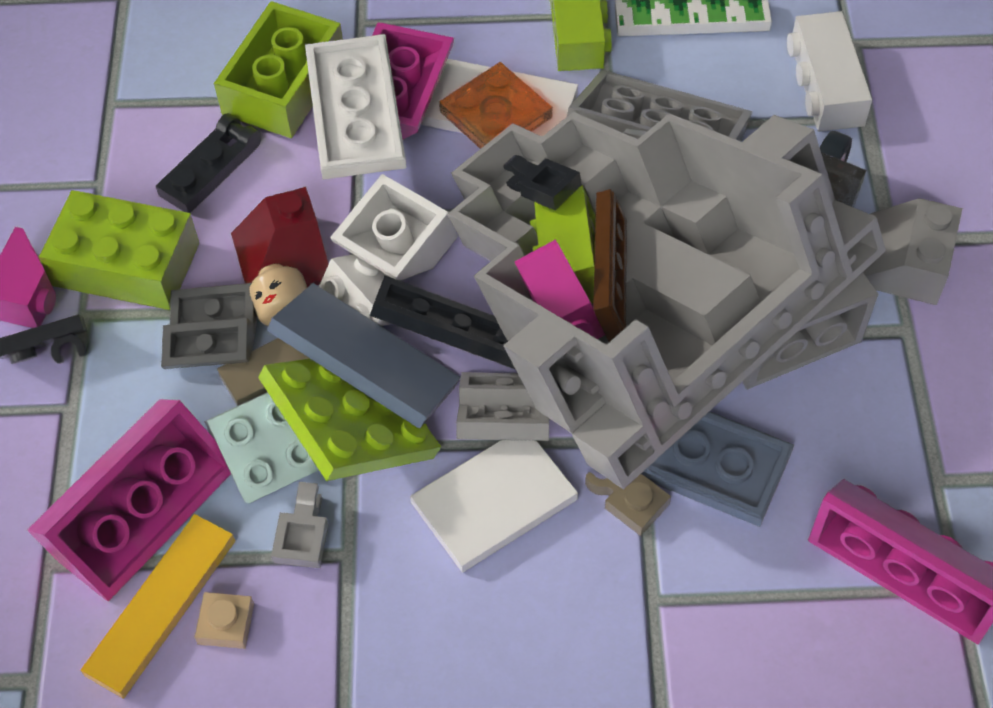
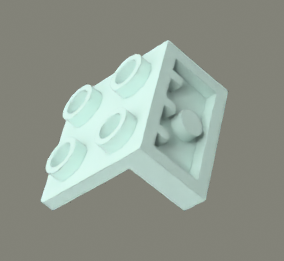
(259, 448)

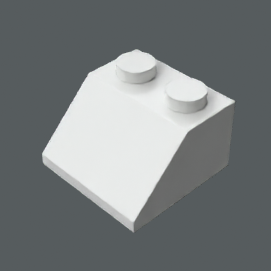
(396, 230)

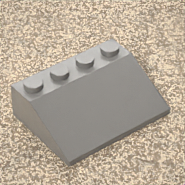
(640, 105)

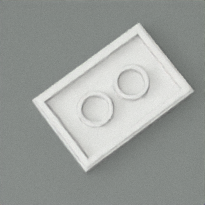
(493, 500)

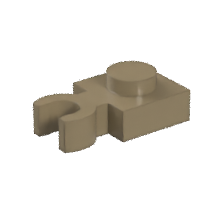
(634, 505)

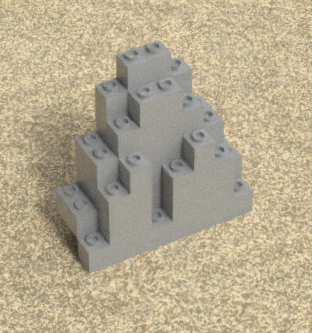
(721, 270)

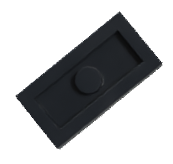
(22, 345)

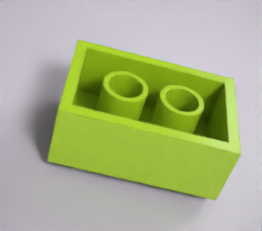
(269, 72)
(119, 249)

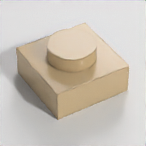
(224, 620)

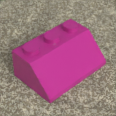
(416, 68)

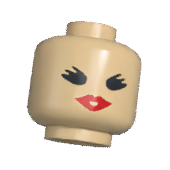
(275, 289)

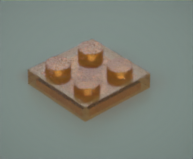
(492, 104)

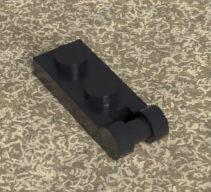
(209, 164)

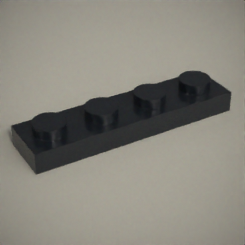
(440, 320)

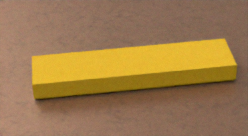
(158, 606)

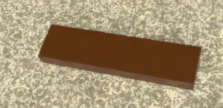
(610, 264)

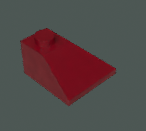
(282, 233)

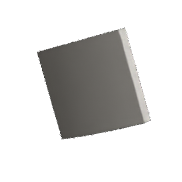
(498, 409)

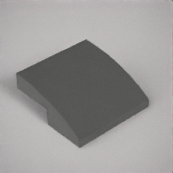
(209, 327)

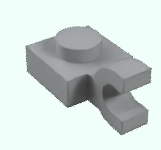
(301, 535)

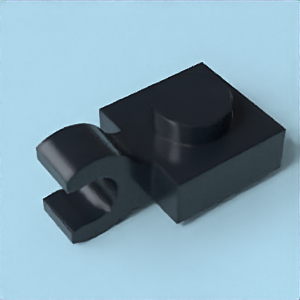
(542, 183)

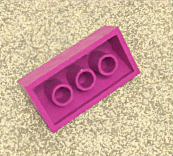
(133, 498)
(906, 558)

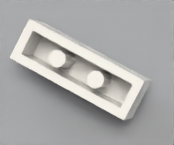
(829, 71)

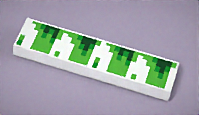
(690, 16)

